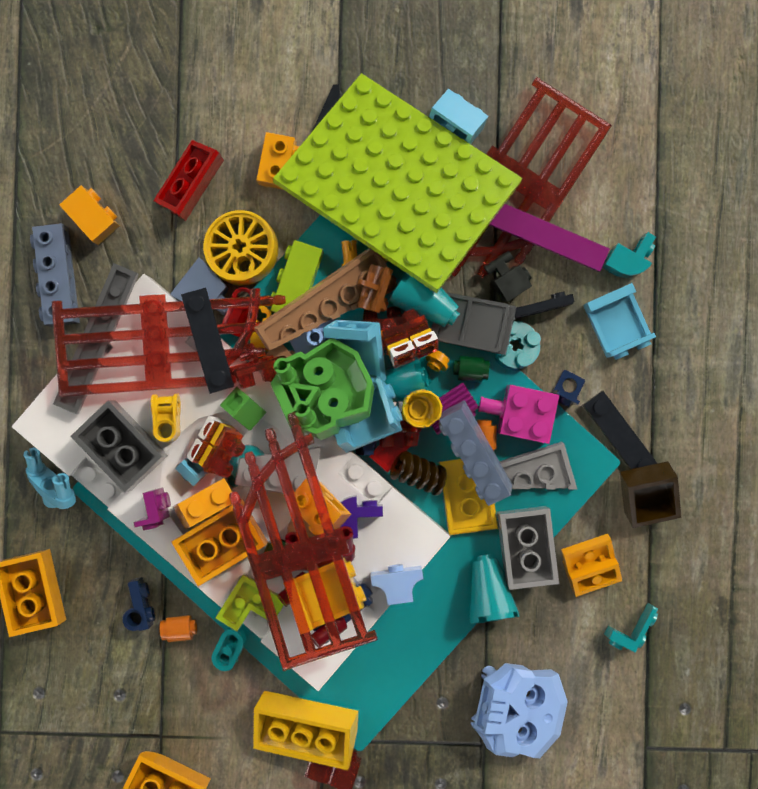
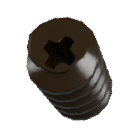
(419, 472)

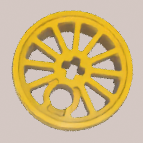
(254, 273)

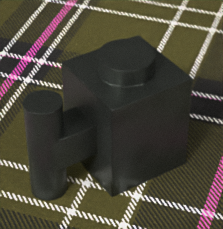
(510, 281)

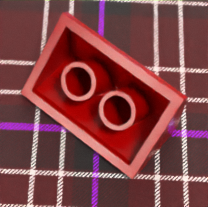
(189, 179)

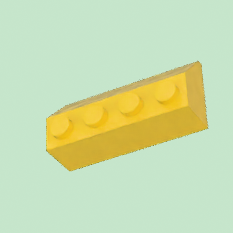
(305, 729)

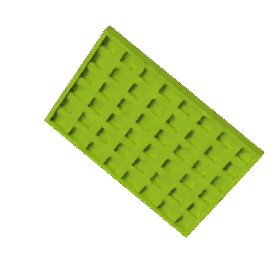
(398, 182)

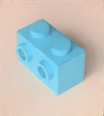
(458, 116)

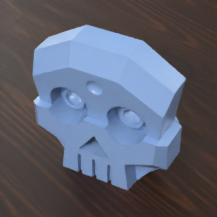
(506, 709)

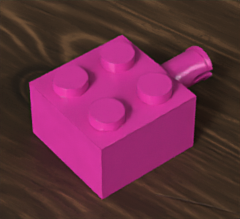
(523, 413)

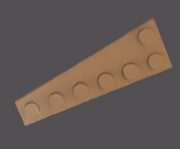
(320, 303)

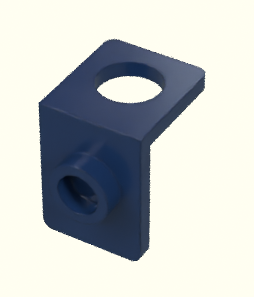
(565, 397)

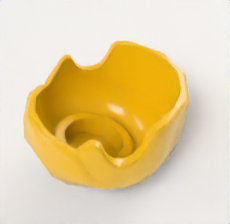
(422, 408)

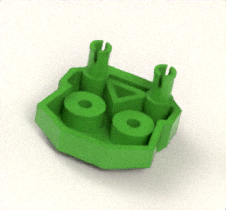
(342, 381)

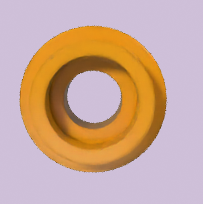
(437, 361)

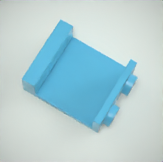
(383, 420)

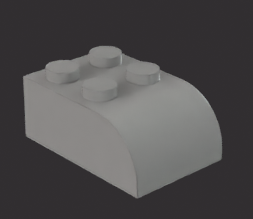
(528, 547)

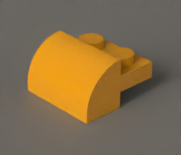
(591, 565)

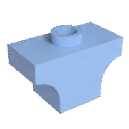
(397, 582)

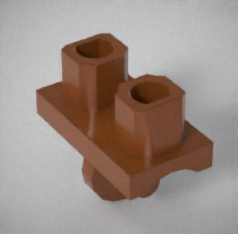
(375, 288)

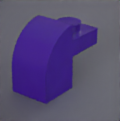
(368, 509)

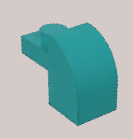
(628, 263)

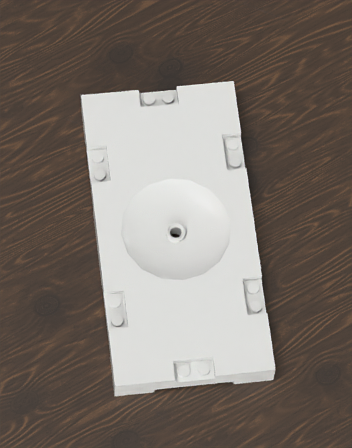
(399, 537)

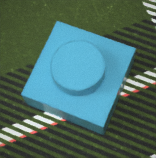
(191, 471)

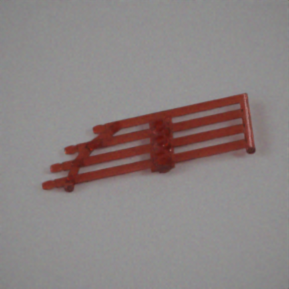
(535, 186)
(155, 339)
(298, 555)

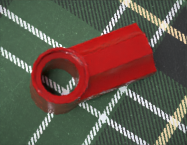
(237, 315)

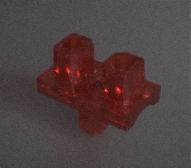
(245, 371)

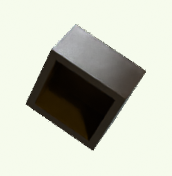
(650, 494)

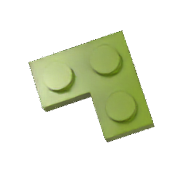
(242, 600)

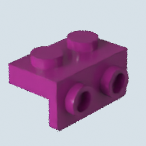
(157, 509)

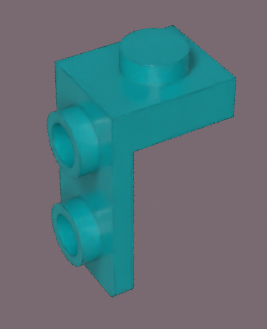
(638, 635)

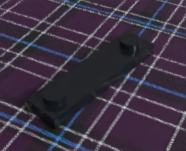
(557, 301)
(207, 340)
(618, 431)

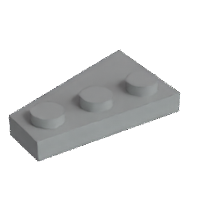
(293, 466)
(540, 469)

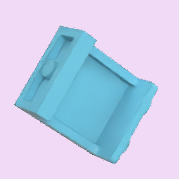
(618, 322)
(365, 339)

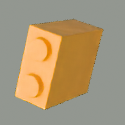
(203, 504)

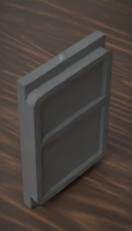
(480, 325)

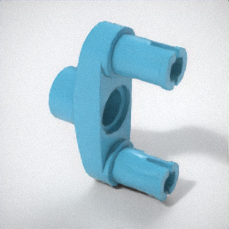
(52, 487)

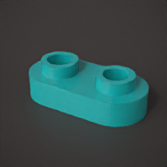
(229, 646)

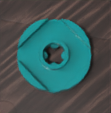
(529, 349)

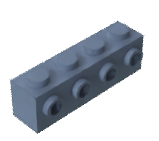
(54, 270)
(476, 453)

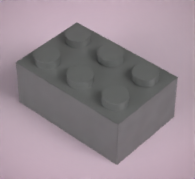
(119, 445)

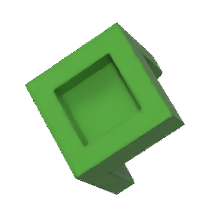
(243, 408)

